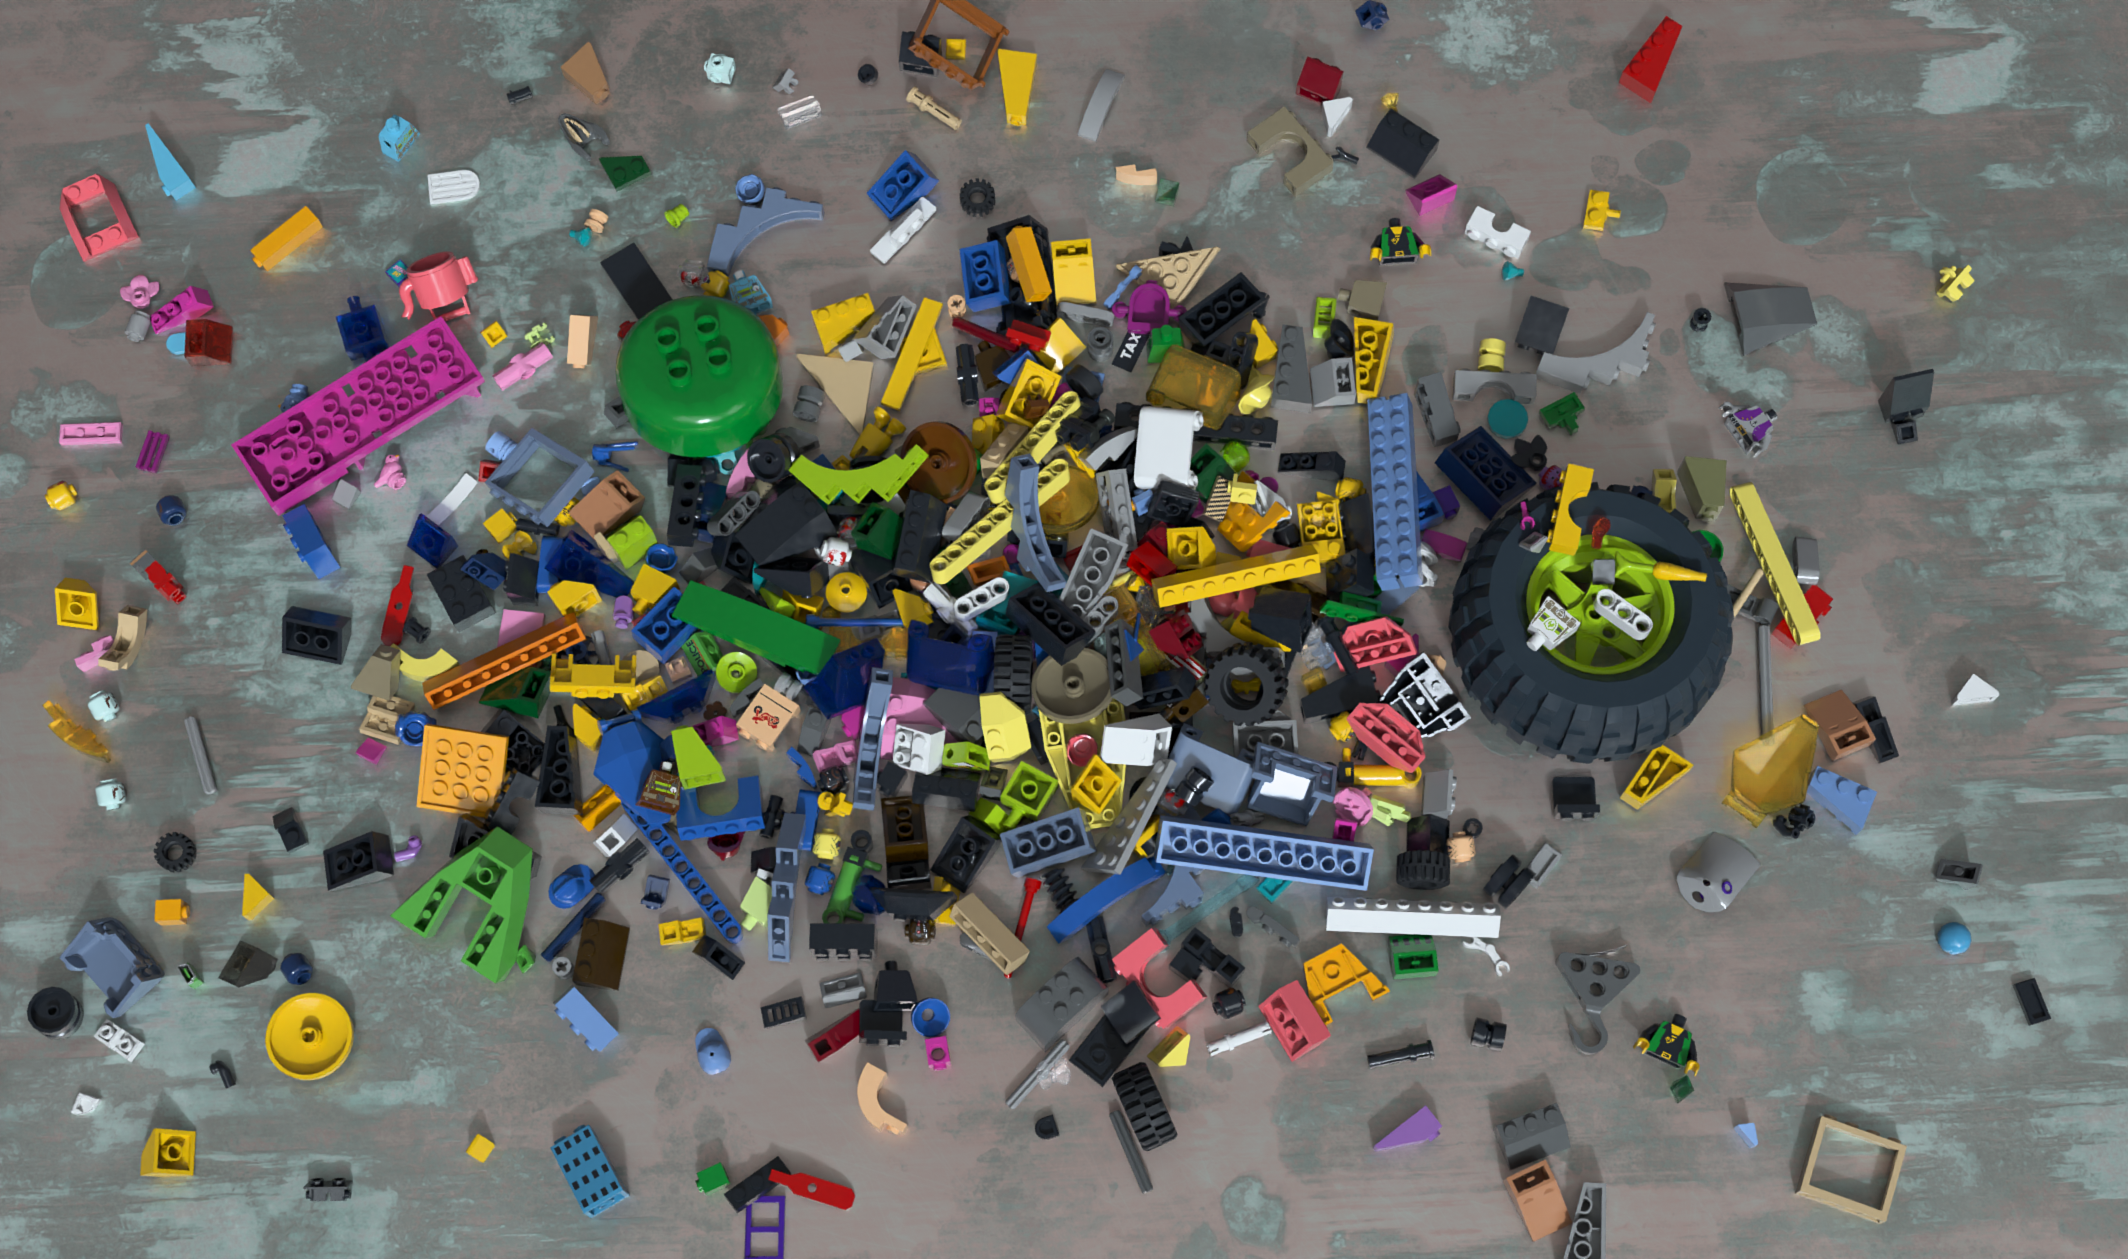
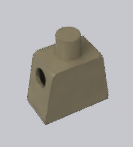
(1364, 298)

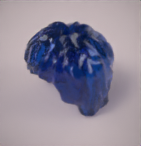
(863, 897)

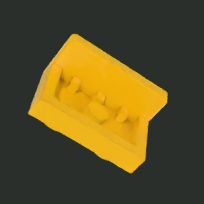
(986, 431)

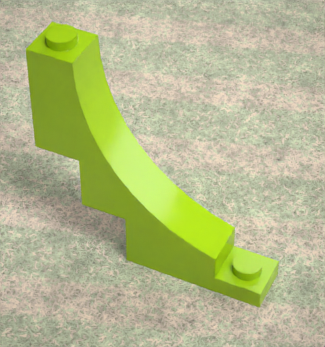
(884, 477)

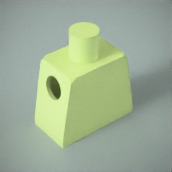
(756, 904)

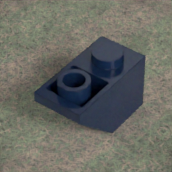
(486, 568)

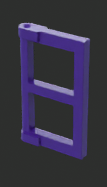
(766, 1229)

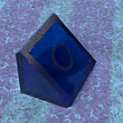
(431, 541)

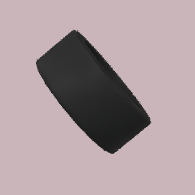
(1084, 382)

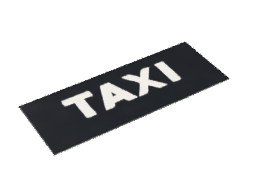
(1130, 351)

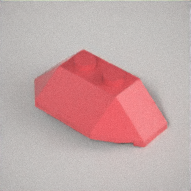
(1377, 642)
(1388, 735)

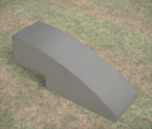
(1108, 447)

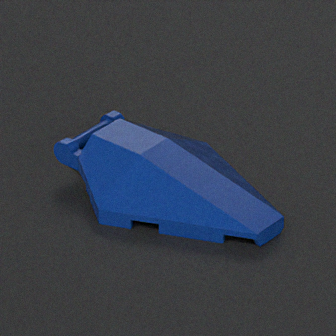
(627, 758)

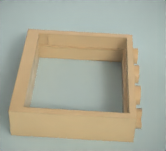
(1839, 1202)

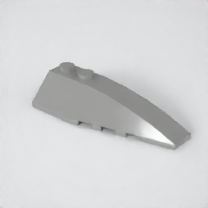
(1093, 572)

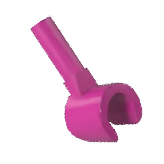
(1525, 515)

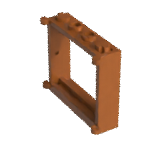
(975, 17)

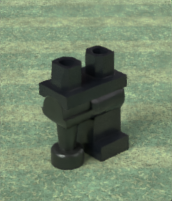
(1084, 425)

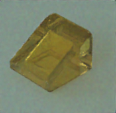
(1313, 680)

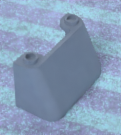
(114, 963)

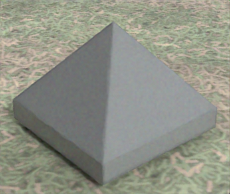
(1534, 542)

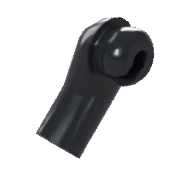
(1789, 832)
(225, 1073)

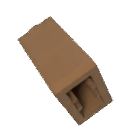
(586, 74)

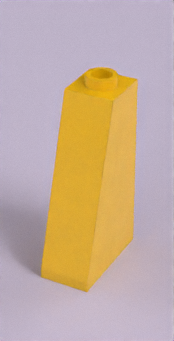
(1017, 82)

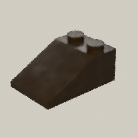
(904, 829)

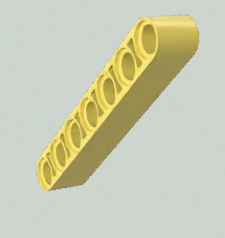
(1036, 442)

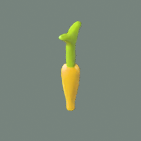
(1660, 570)

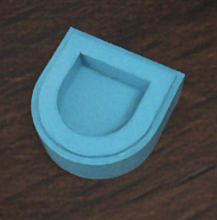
(176, 343)

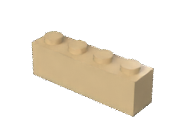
(989, 933)

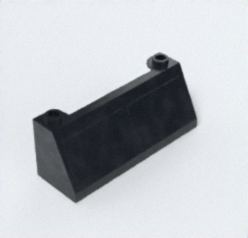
(1011, 312)

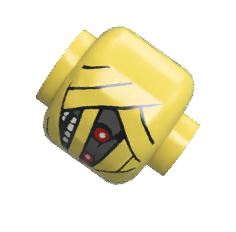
(826, 844)

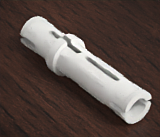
(1238, 1038)

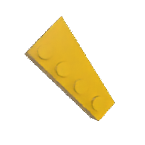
(1372, 352)

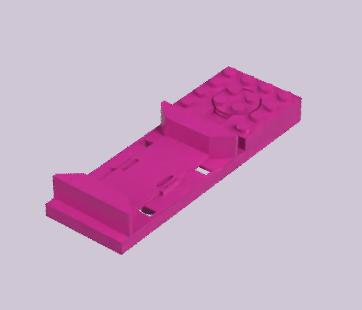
(331, 431)

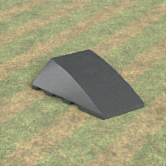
(1769, 312)

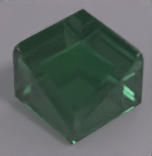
(1167, 192)

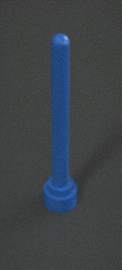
(816, 622)

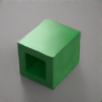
(712, 1179)

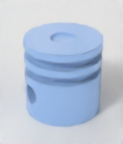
(500, 445)

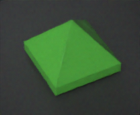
(525, 958)

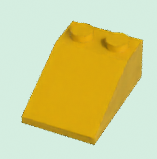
(1030, 380)

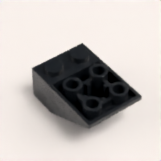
(524, 747)

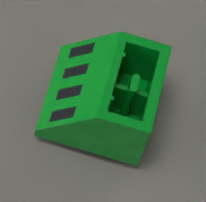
(1413, 956)

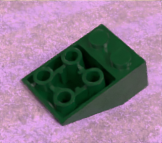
(1207, 466)
(519, 692)

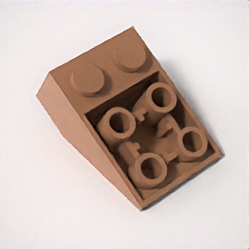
(608, 505)
(1841, 725)
(1538, 1200)

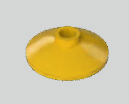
(846, 602)

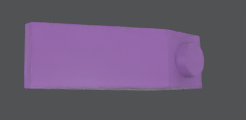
(1413, 1131)

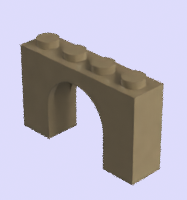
(1285, 127)

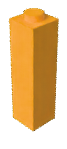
(285, 239)
(1028, 264)

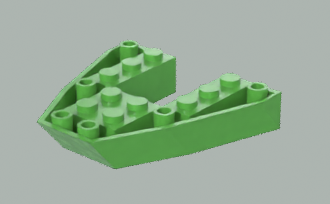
(497, 872)

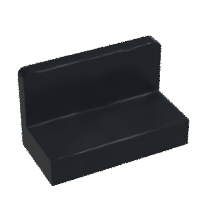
(1037, 743)

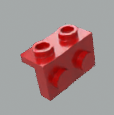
(1029, 335)

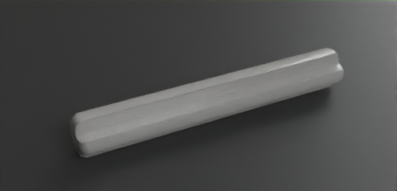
(200, 755)
(1031, 1080)

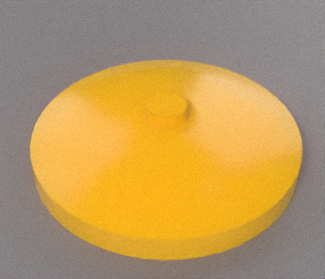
(309, 1036)

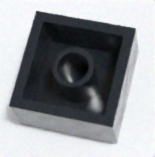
(1350, 574)

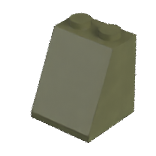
(1704, 486)

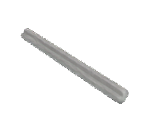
(1765, 679)

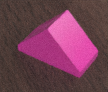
(1344, 829)

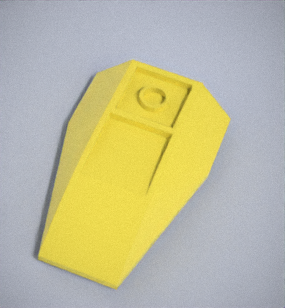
(1055, 740)

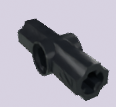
(967, 374)
(619, 866)
(1103, 962)

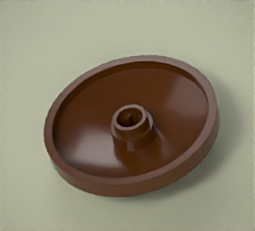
(950, 463)

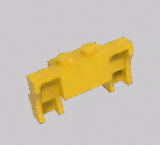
(593, 680)

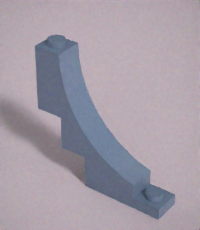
(784, 886)

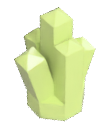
(1388, 810)

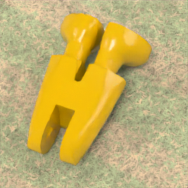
(872, 436)

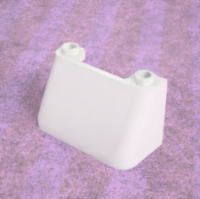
(1165, 447)

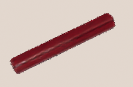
(984, 334)

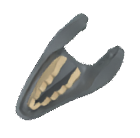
(580, 133)

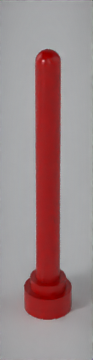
(1031, 887)

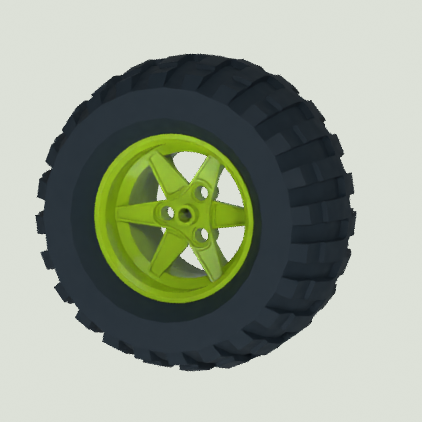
(1567, 702)

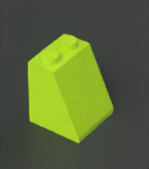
(631, 541)
(694, 760)

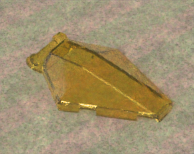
(1773, 770)

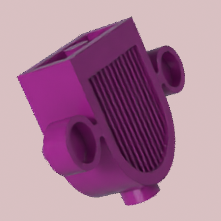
(1147, 309)

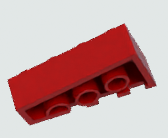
(1649, 63)

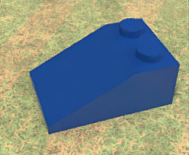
(902, 185)

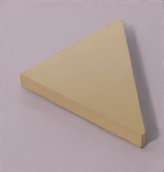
(1174, 272)
(844, 384)

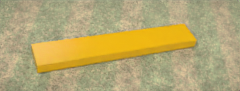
(911, 354)

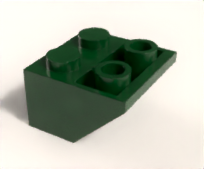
(878, 531)

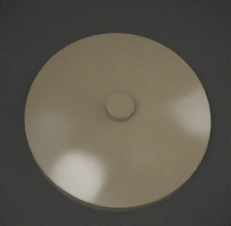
(1074, 690)

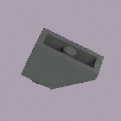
(813, 732)

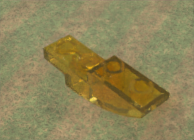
(75, 736)

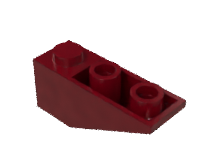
(834, 1036)

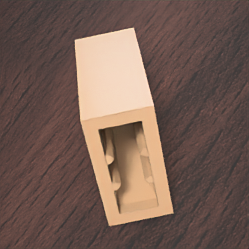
(581, 340)

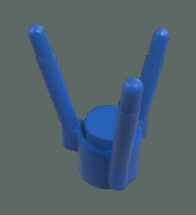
(603, 452)

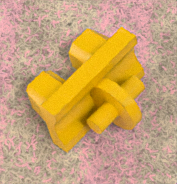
(834, 804)

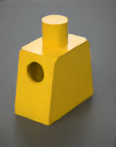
(650, 588)

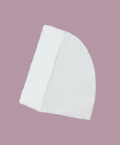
(765, 876)
(85, 1104)

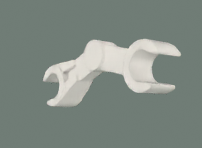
(1490, 950)

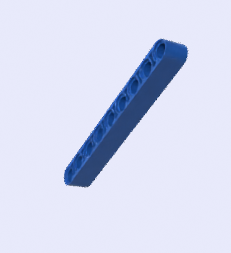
(687, 876)

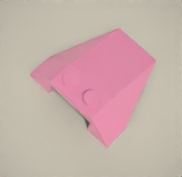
(907, 707)

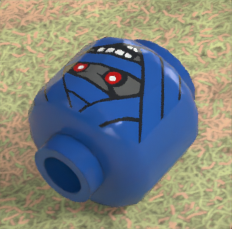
(819, 879)

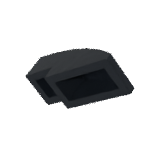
(1884, 745)

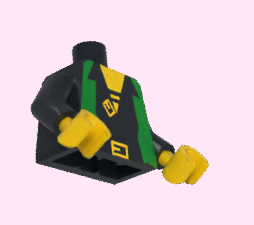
(1398, 245)
(1670, 1044)

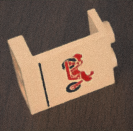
(767, 717)

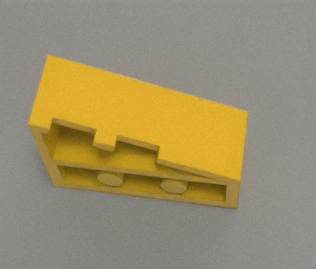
(841, 320)
(1655, 775)

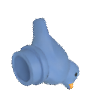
(297, 394)

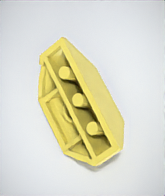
(1003, 728)

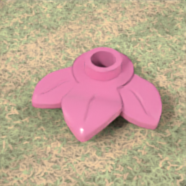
(139, 291)

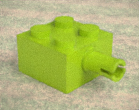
(1027, 794)

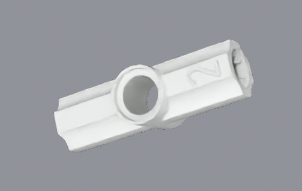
(945, 607)

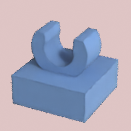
(1142, 500)

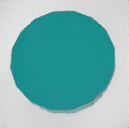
(1507, 419)

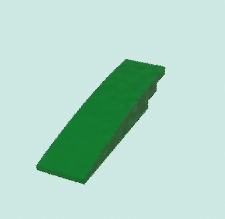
(756, 628)

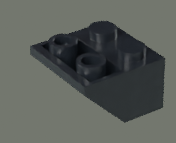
(910, 63)
(521, 580)

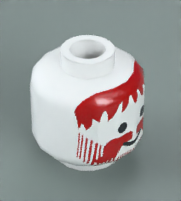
(835, 551)

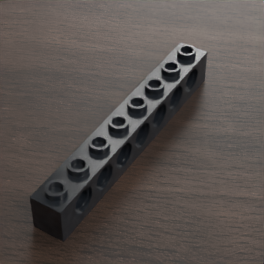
(1225, 434)

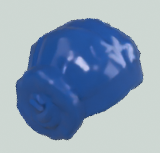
(411, 727)

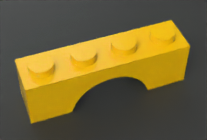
(1565, 533)

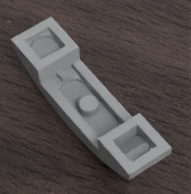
(1100, 104)

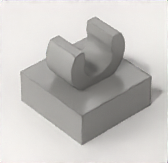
(784, 80)

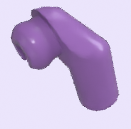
(411, 850)

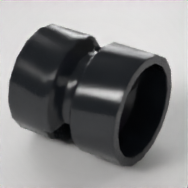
(1194, 786)
(1488, 1034)

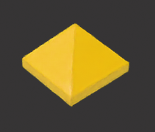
(493, 334)

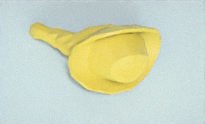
(1256, 393)

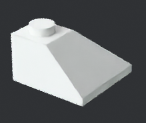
(1264, 500)

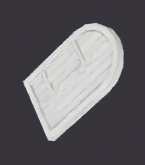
(452, 186)

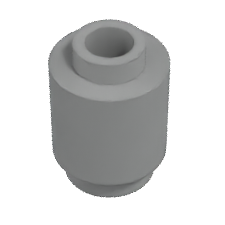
(137, 326)

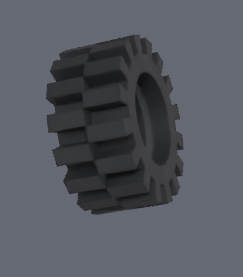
(977, 208)
(165, 844)

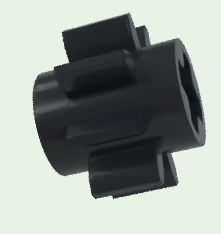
(1801, 817)

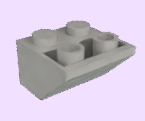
(1333, 383)
(1438, 793)

